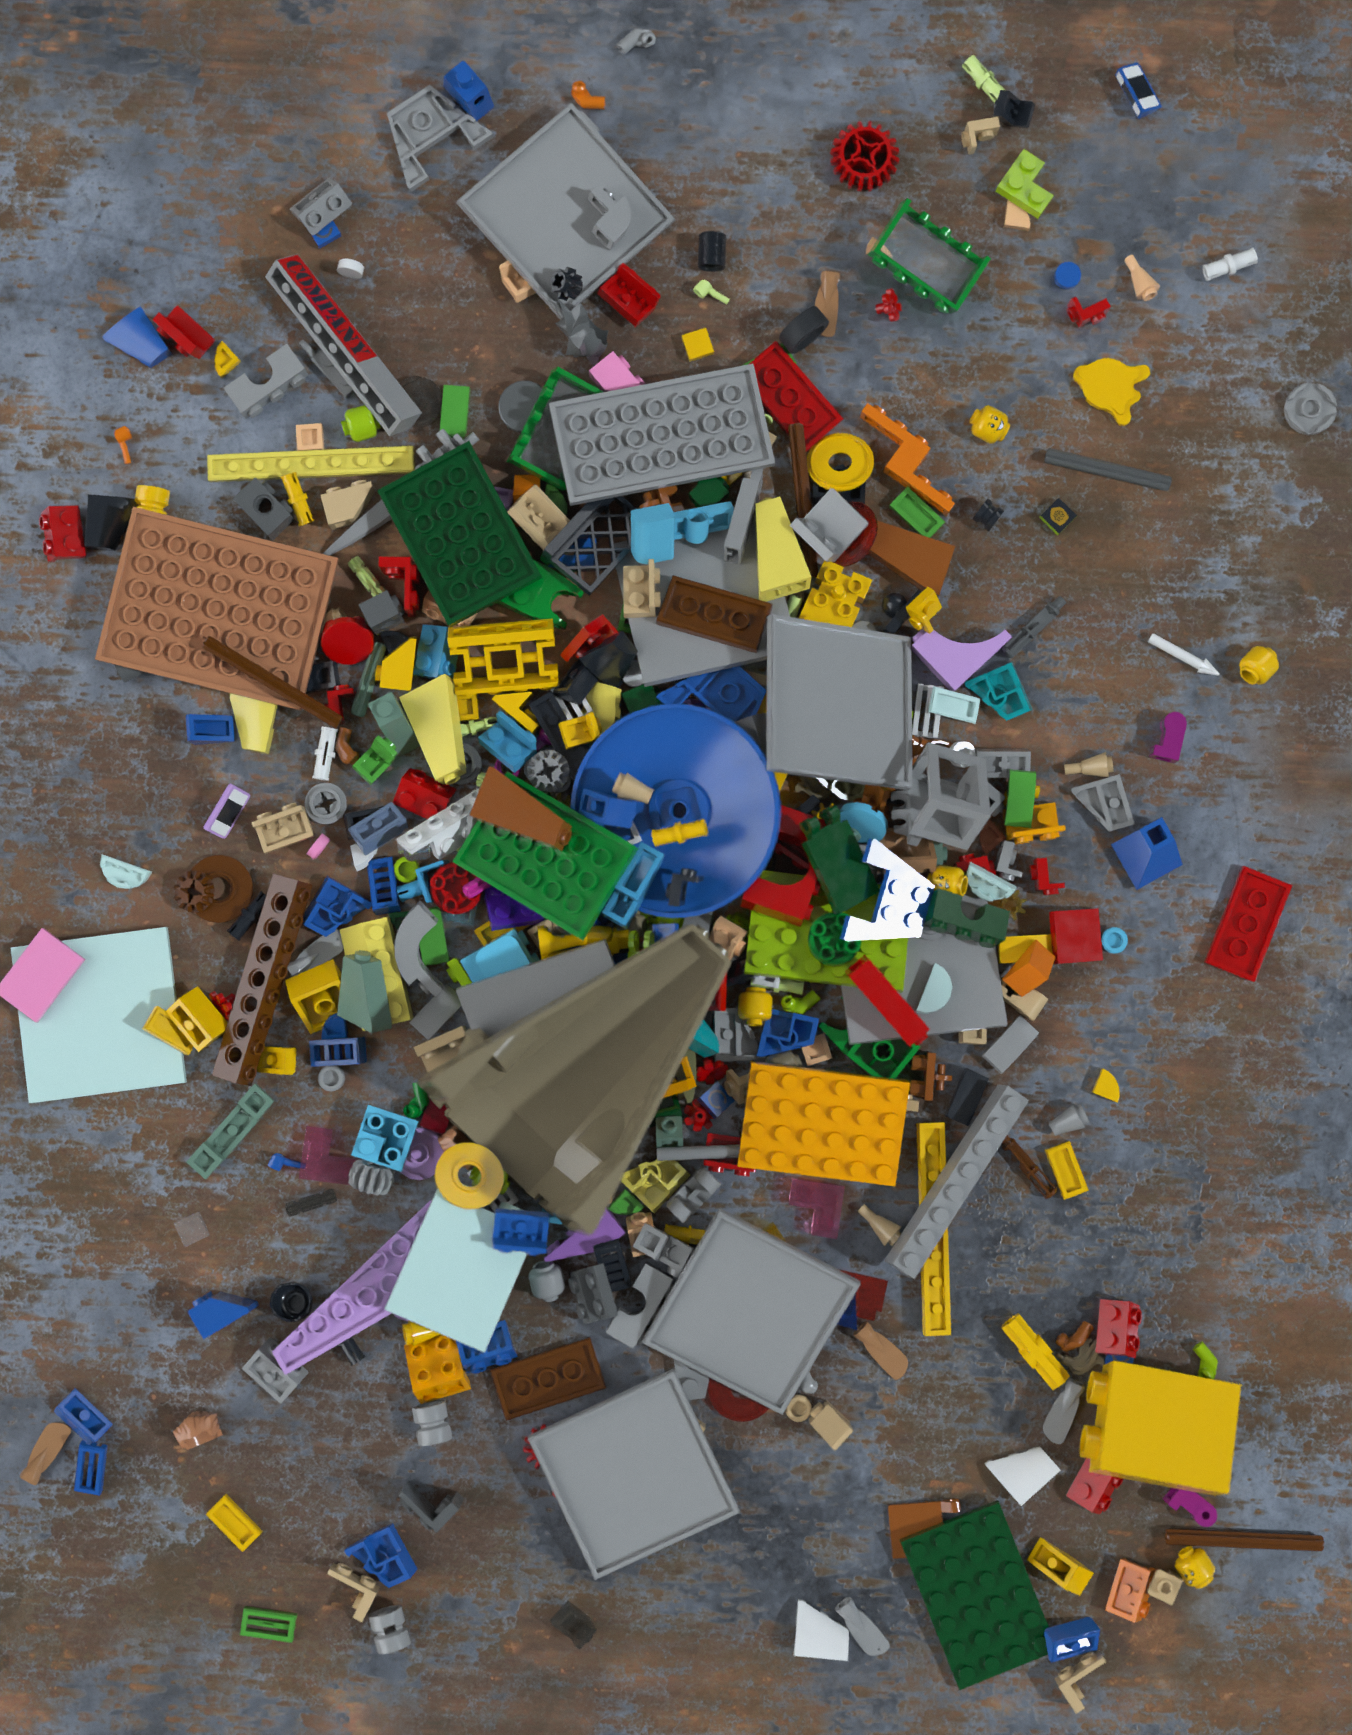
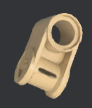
(1028, 1005)

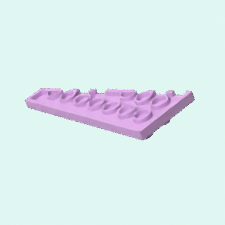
(354, 1304)

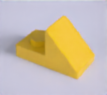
(513, 704)
(277, 1060)

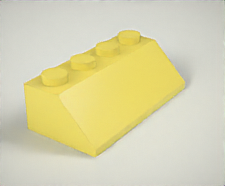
(379, 940)

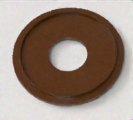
(240, 884)

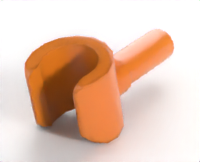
(122, 435)

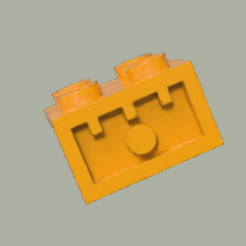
(1043, 825)
(436, 1369)

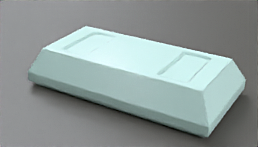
(954, 705)

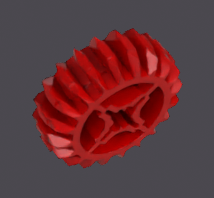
(848, 167)

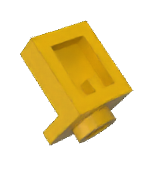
(923, 609)

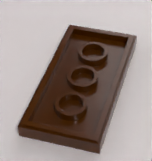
(714, 614)
(548, 1378)

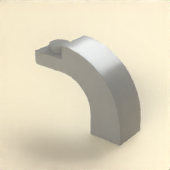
(411, 931)

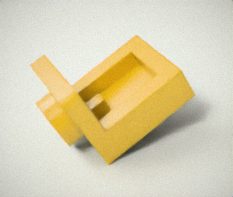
(580, 730)

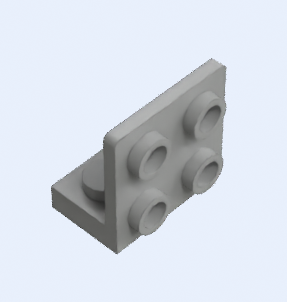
(830, 526)

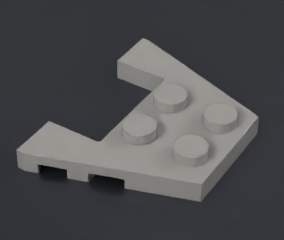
(425, 122)

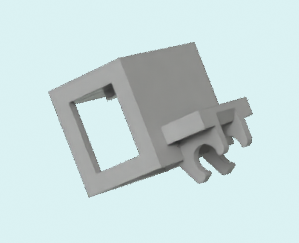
(942, 808)

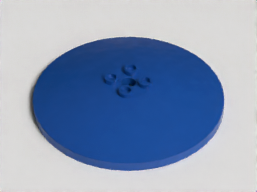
(718, 776)

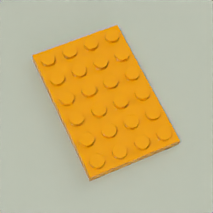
(823, 1123)

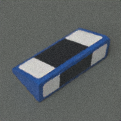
(1137, 90)

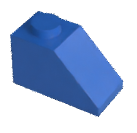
(607, 808)

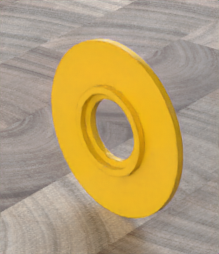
(846, 480)
(463, 1196)

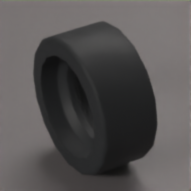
(803, 329)

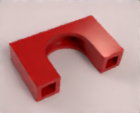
(791, 901)

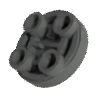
(517, 403)

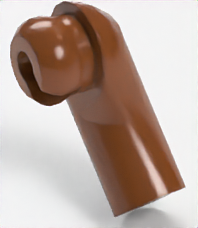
(343, 748)
(1076, 1340)

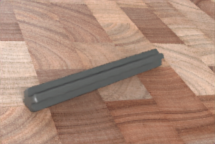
(1108, 469)

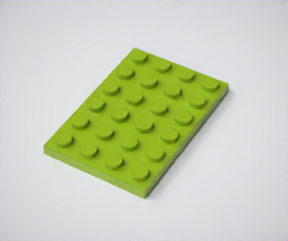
(783, 950)

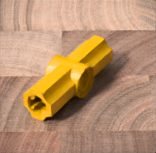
(1035, 1351)

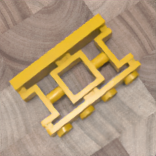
(501, 638)

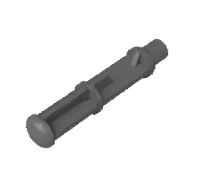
(1033, 627)

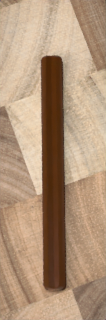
(802, 489)
(272, 681)
(1249, 1540)

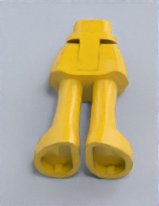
(551, 944)

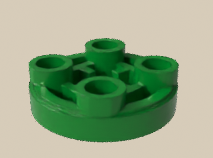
(825, 941)

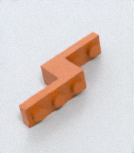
(907, 458)

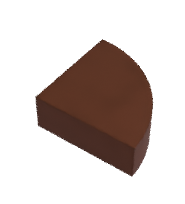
(990, 837)

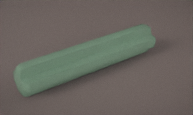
(368, 680)

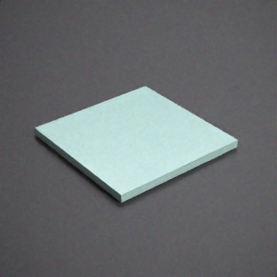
(94, 1030)

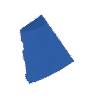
(787, 1032)
(384, 1556)

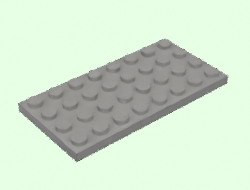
(661, 434)

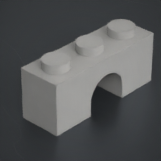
(286, 373)
(630, 1326)

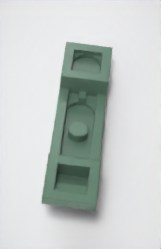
(231, 1131)

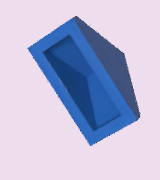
(209, 729)

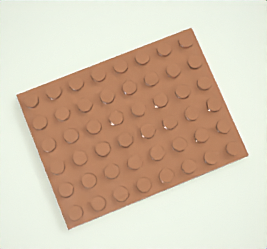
(204, 581)

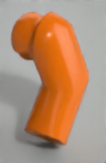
(585, 99)

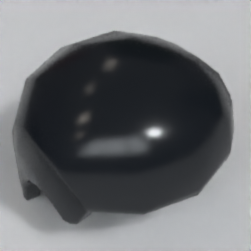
(291, 1302)

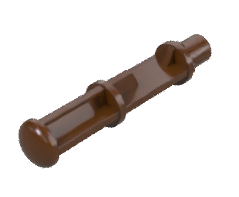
(1028, 1167)

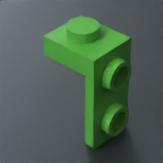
(376, 759)

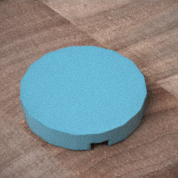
(867, 821)

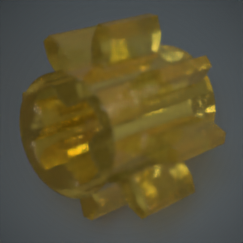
(1014, 897)

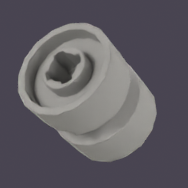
(432, 1424)
(391, 1638)

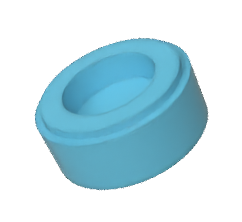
(1114, 940)

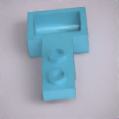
(658, 526)

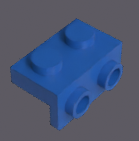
(520, 1231)

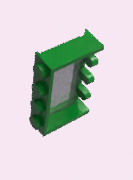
(927, 258)
(537, 445)

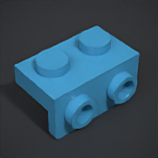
(433, 653)

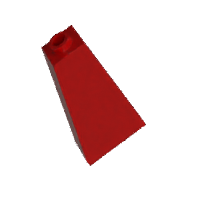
(888, 1001)

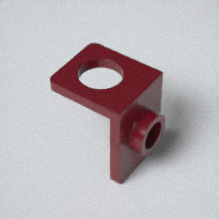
(435, 1119)

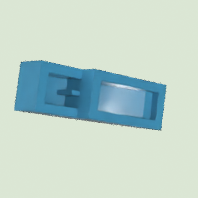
(633, 886)

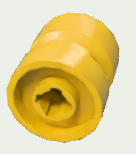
(152, 498)

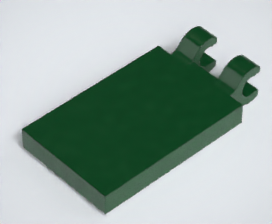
(838, 861)

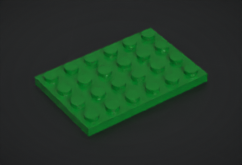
(557, 884)

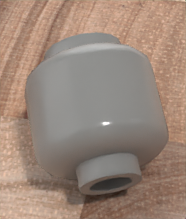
(546, 1281)

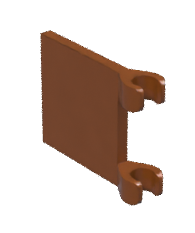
(916, 1516)

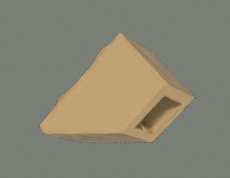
(346, 505)

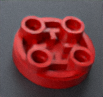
(347, 640)
(447, 889)

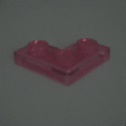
(317, 1163)
(824, 1199)

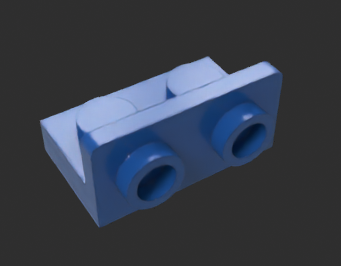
(498, 1352)

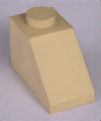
(830, 1424)

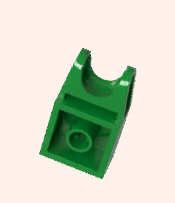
(536, 599)
(865, 1053)

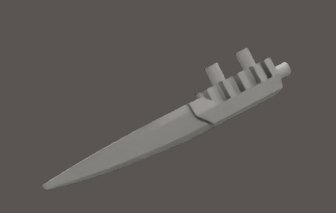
(378, 514)

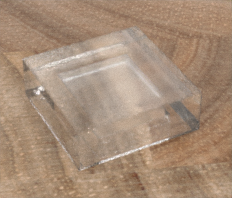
(191, 1229)

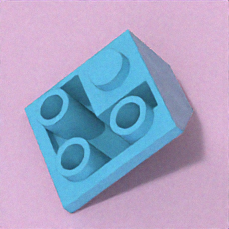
(384, 1138)

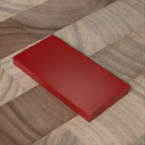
(792, 396)
(1248, 924)

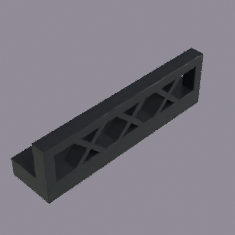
(549, 716)

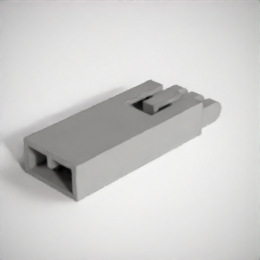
(743, 517)

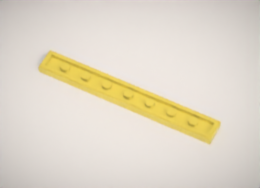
(311, 463)

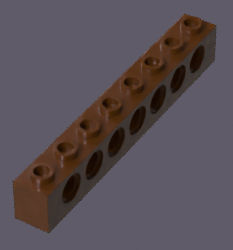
(247, 1023)

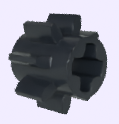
(566, 283)

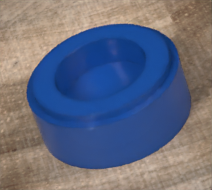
(1067, 275)

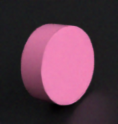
(318, 846)

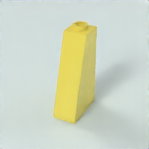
(779, 556)
(437, 726)

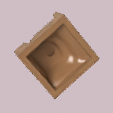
(918, 857)

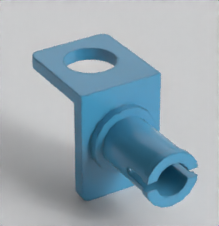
(421, 885)

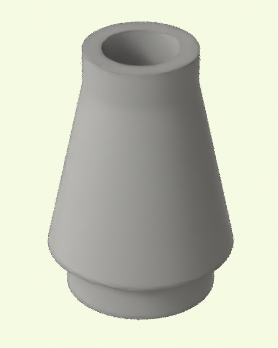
(1069, 1120)

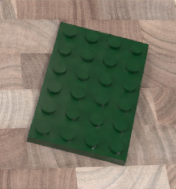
(459, 534)
(977, 1594)

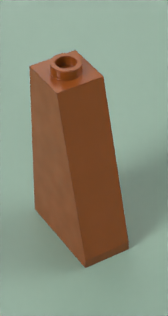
(912, 556)
(515, 811)

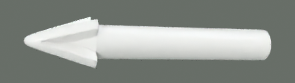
(1203, 666)

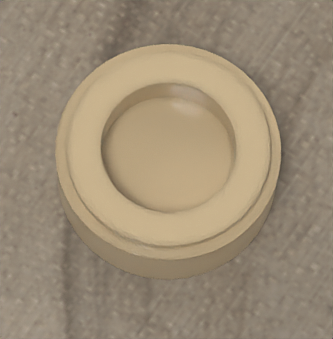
(799, 1408)

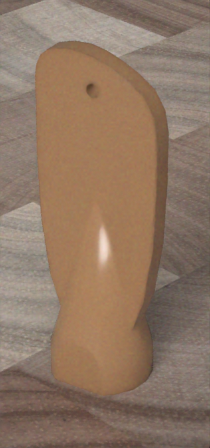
(828, 300)
(882, 1350)
(45, 1451)

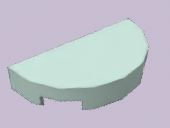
(122, 873)
(987, 885)
(936, 991)

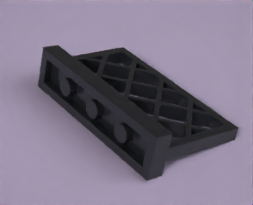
(576, 529)

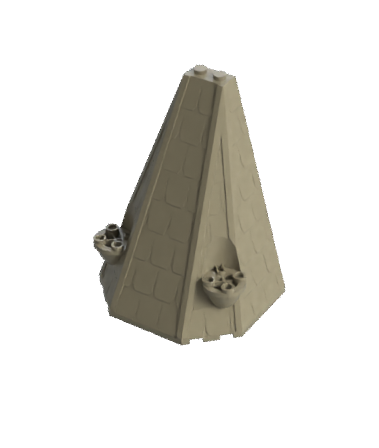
(583, 1075)

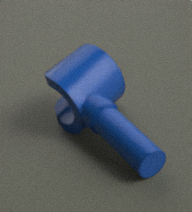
(278, 1160)

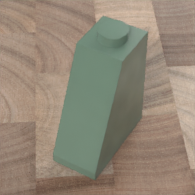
(394, 723)
(364, 993)

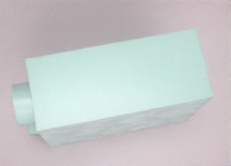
(454, 1274)

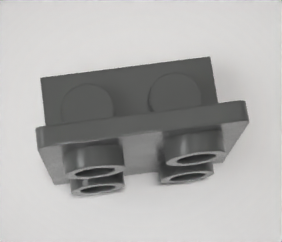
(430, 1516)

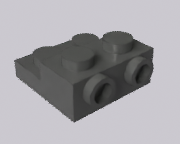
(592, 1294)

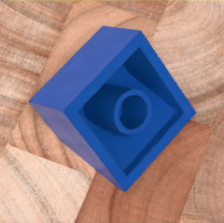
(219, 1310)

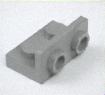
(321, 206)
(268, 1373)

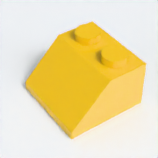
(315, 994)

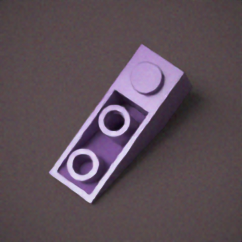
(579, 1244)

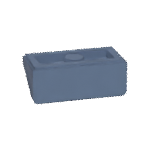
(378, 828)

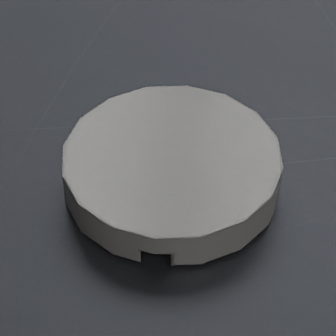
(1310, 408)

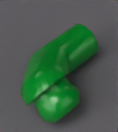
(417, 1104)

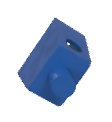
(465, 88)

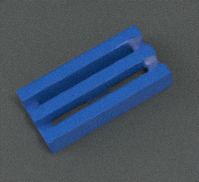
(93, 1449)

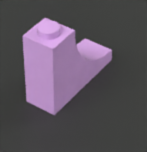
(952, 660)

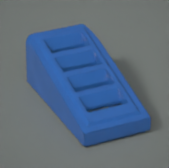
(389, 906)
(358, 1049)

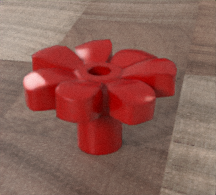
(889, 305)
(222, 1004)
(711, 1070)
(694, 1119)

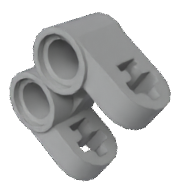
(693, 1194)

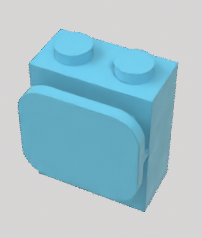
(499, 956)

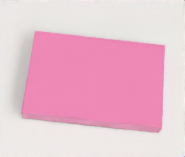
(40, 975)

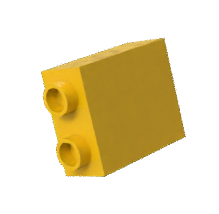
(1162, 1427)

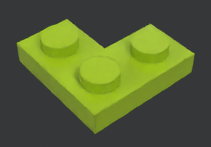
(1019, 185)

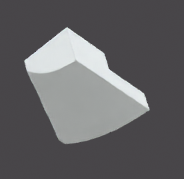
(1024, 1472)
(819, 1635)

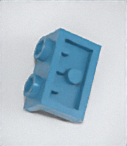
(509, 742)

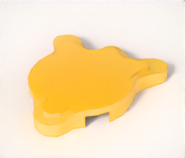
(1110, 386)

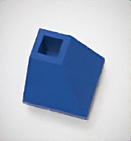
(1148, 853)

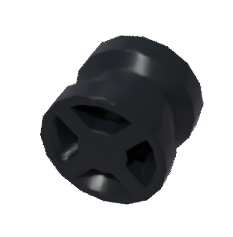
(988, 515)

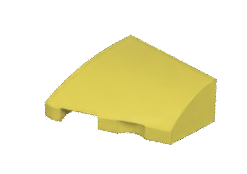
(604, 703)
(254, 722)
(655, 1181)

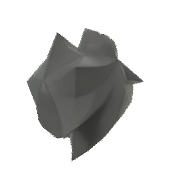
(583, 334)

